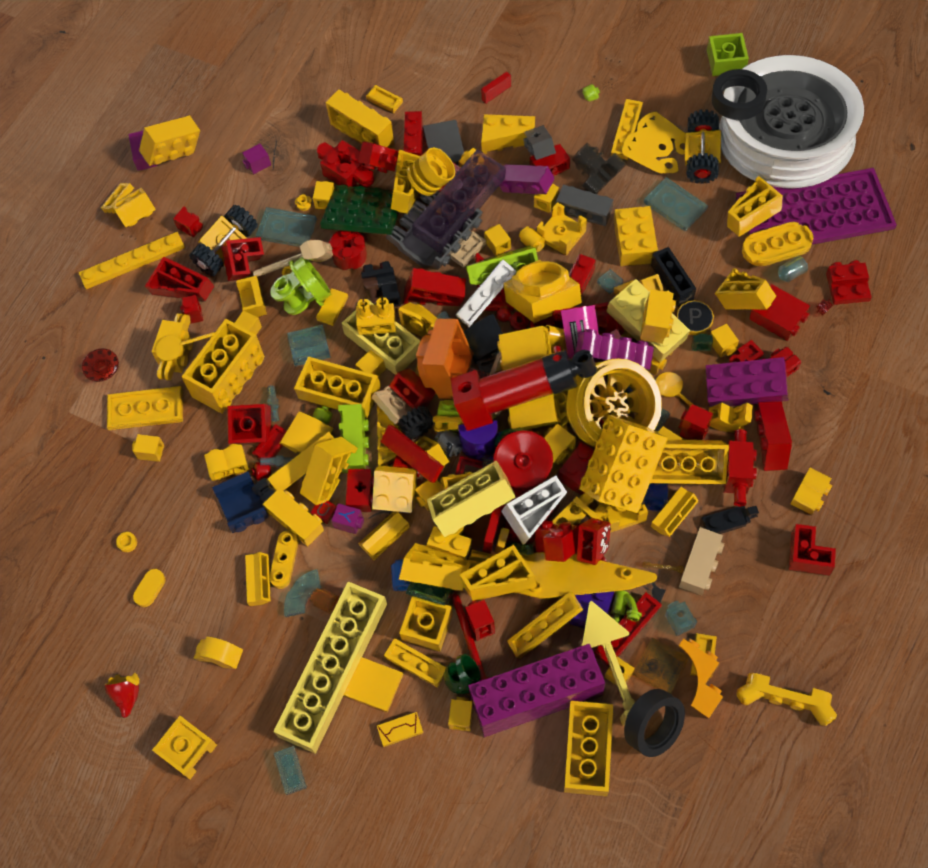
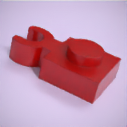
(747, 352)

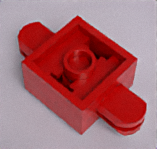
(337, 168)

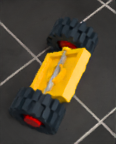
(703, 146)

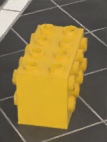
(223, 366)
(623, 463)

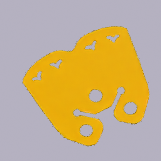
(649, 138)

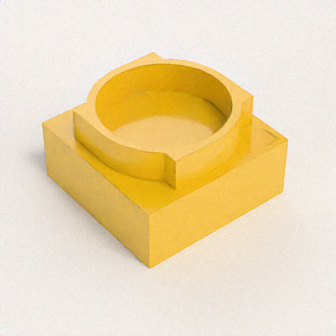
(541, 289)

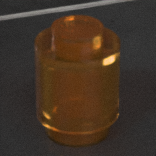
(324, 600)

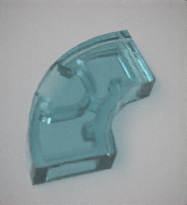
(300, 593)

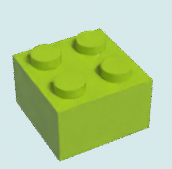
(727, 53)

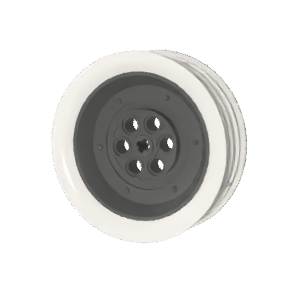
(804, 126)

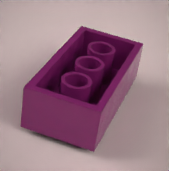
(747, 382)

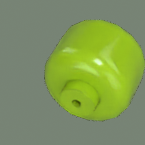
(590, 92)
(322, 414)

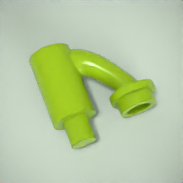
(619, 606)

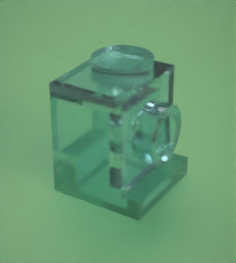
(680, 624)

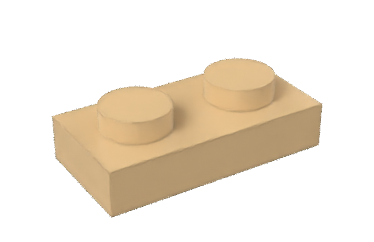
(468, 249)

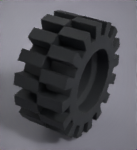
(416, 422)

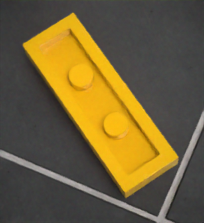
(415, 662)

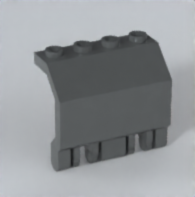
(418, 250)

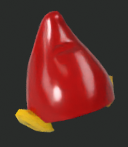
(123, 692)

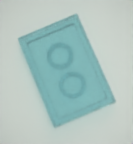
(675, 204)
(286, 227)

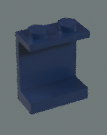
(239, 503)

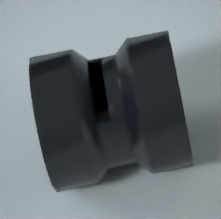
(263, 489)

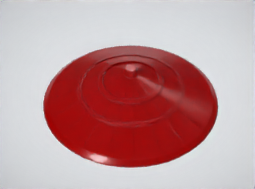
(524, 458)

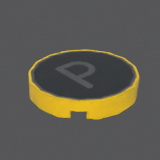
(696, 317)

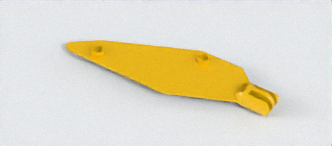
(574, 576)

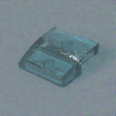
(309, 343)

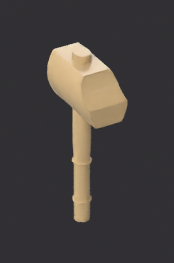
(310, 250)

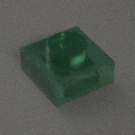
(702, 342)

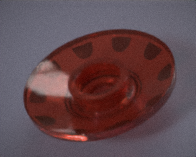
(97, 359)

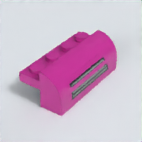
(576, 321)

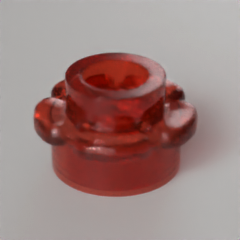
(823, 306)

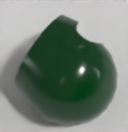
(461, 674)

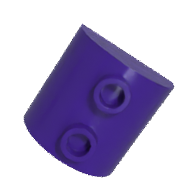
(478, 441)

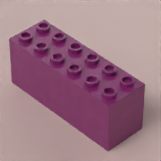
(536, 690)

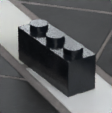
(673, 276)

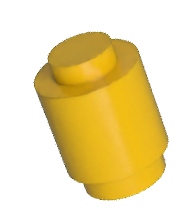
(532, 238)

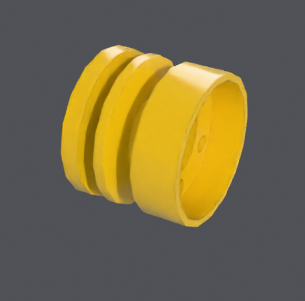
(431, 171)

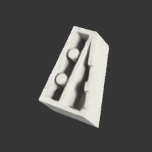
(532, 508)

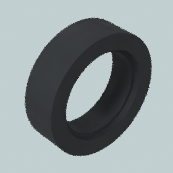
(743, 78)
(640, 715)

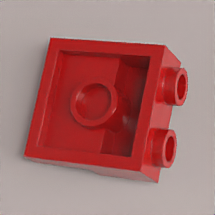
(848, 282)

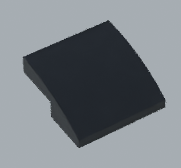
(483, 337)

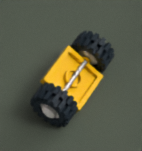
(234, 225)

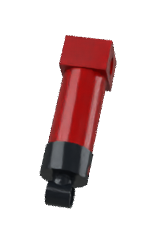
(552, 374)

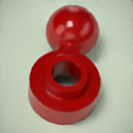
(504, 315)

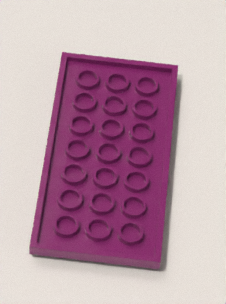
(835, 209)

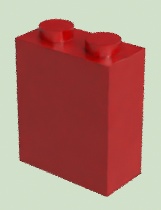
(783, 315)

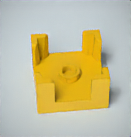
(561, 231)
(622, 518)
(183, 746)

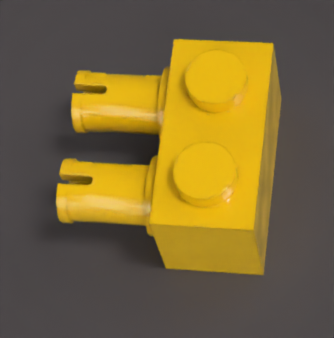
(375, 318)

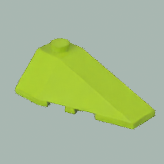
(516, 259)

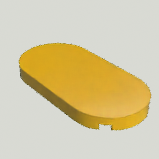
(777, 244)

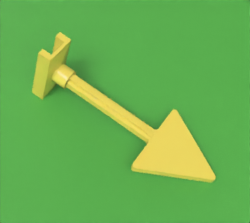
(601, 630)

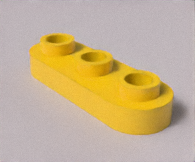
(286, 566)

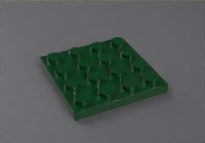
(360, 210)

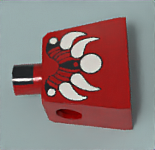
(593, 540)

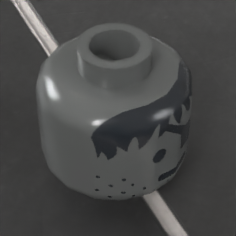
(449, 442)

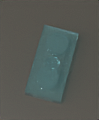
(290, 770)

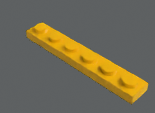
(131, 260)

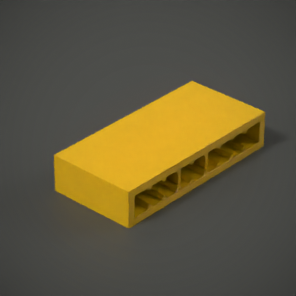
(518, 349)

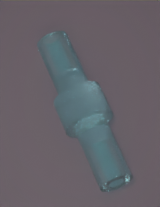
(273, 402)
(279, 461)

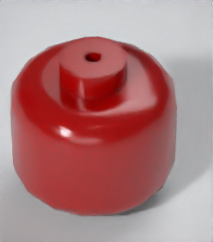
(261, 471)

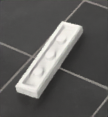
(485, 293)

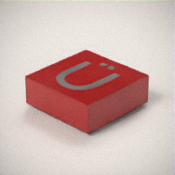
(324, 511)

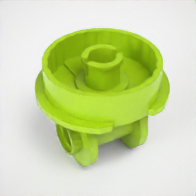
(296, 299)

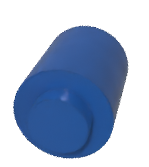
(397, 584)

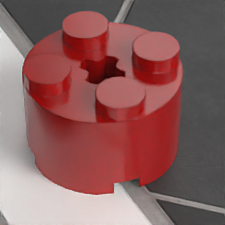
(348, 249)

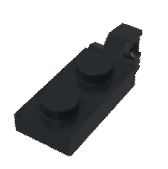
(729, 519)

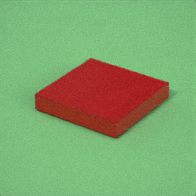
(492, 530)

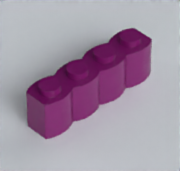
(608, 347)

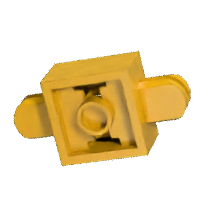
(178, 328)

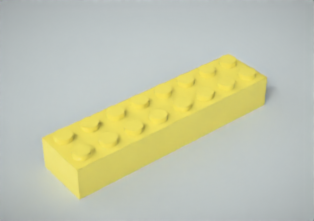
(330, 667)

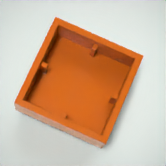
(442, 356)

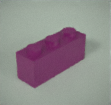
(527, 179)

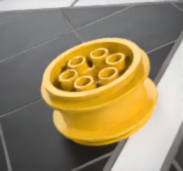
(643, 399)

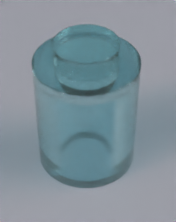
(793, 269)

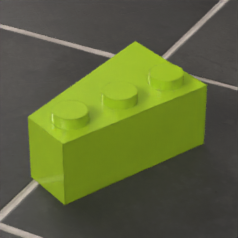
(353, 429)

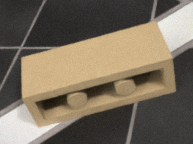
(702, 561)

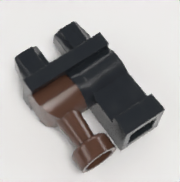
(380, 280)

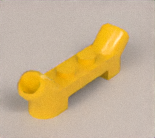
(817, 701)

